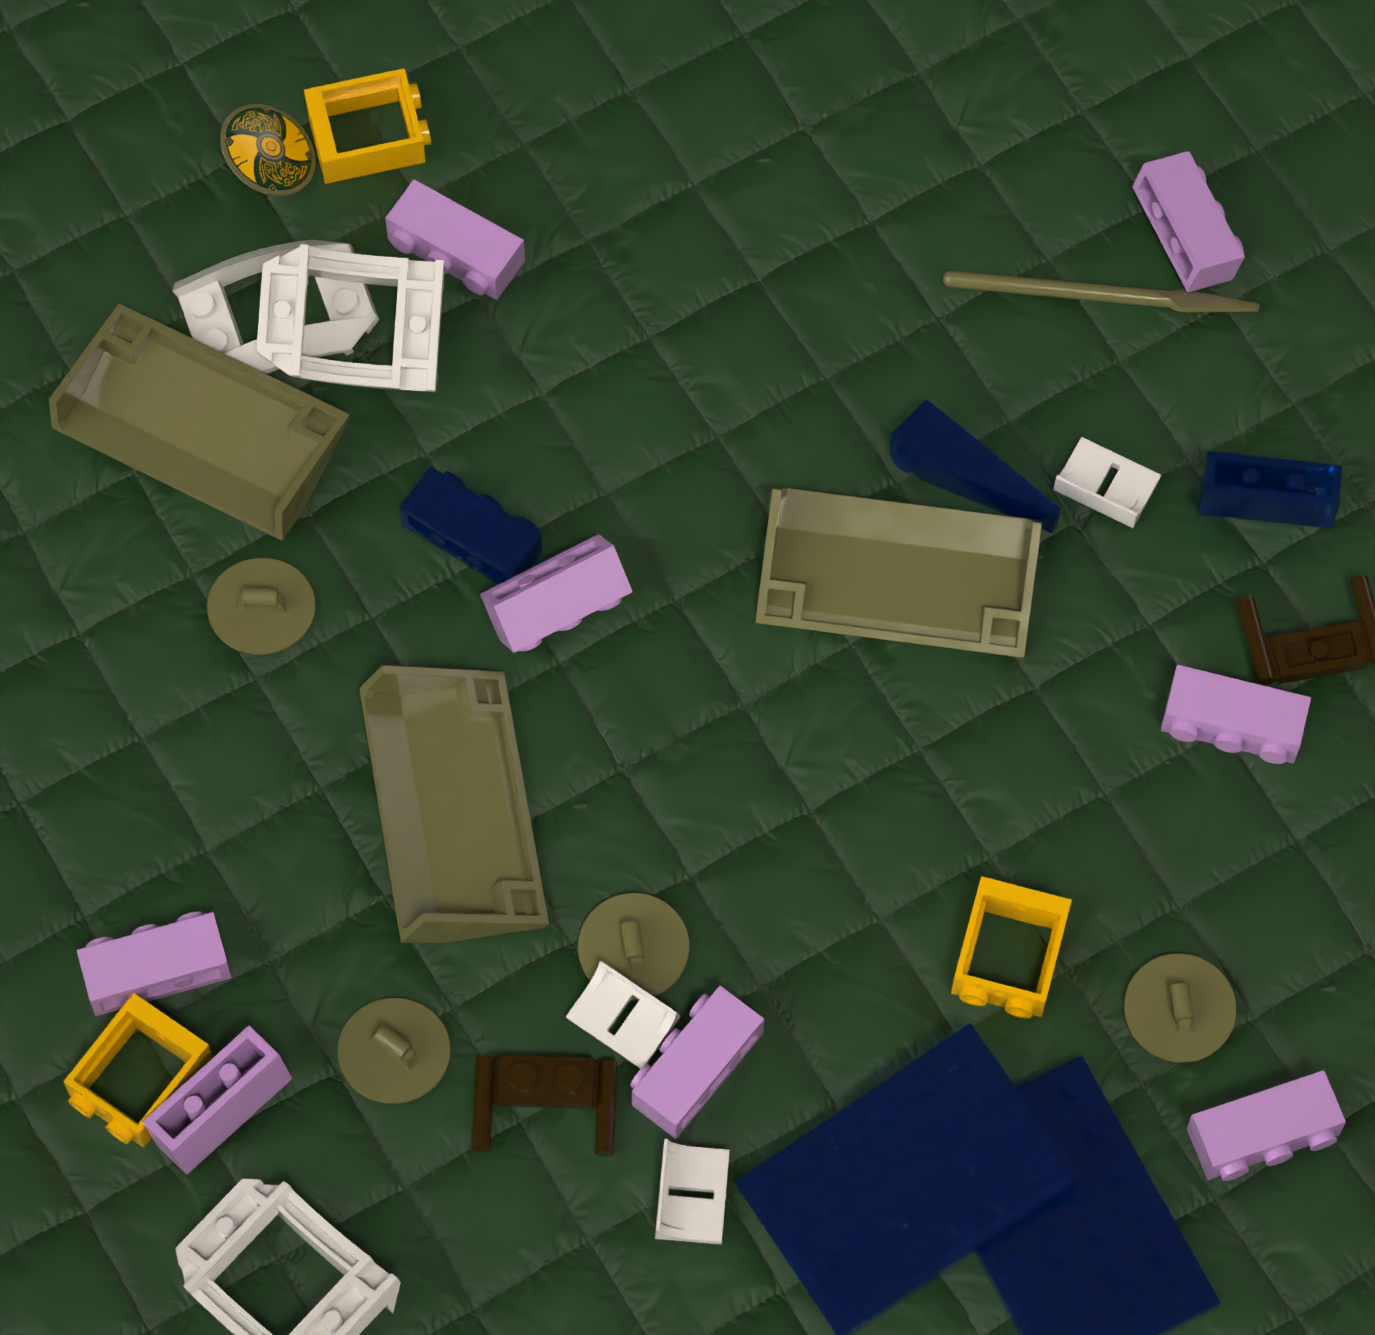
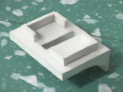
(1086, 473)
(604, 1002)
(692, 1170)

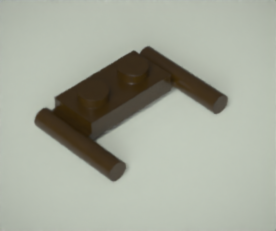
(1312, 651)
(545, 1084)

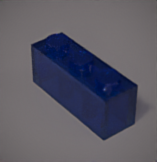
(1270, 489)
(470, 527)

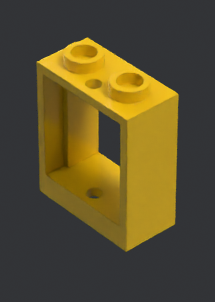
(358, 95)
(1021, 905)
(157, 1026)

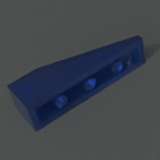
(957, 462)

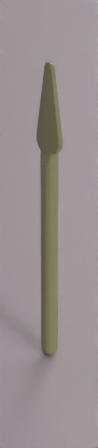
(1177, 299)

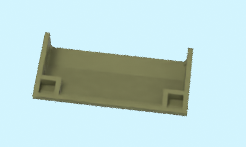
(198, 421)
(898, 571)
(452, 804)

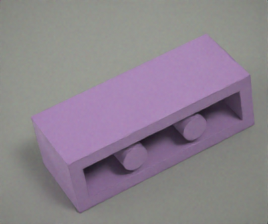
(1188, 221)
(444, 230)
(556, 594)
(1235, 715)
(153, 962)
(696, 1060)
(217, 1100)
(1266, 1126)

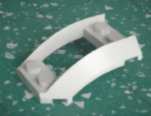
(416, 321)
(214, 324)
(236, 1223)

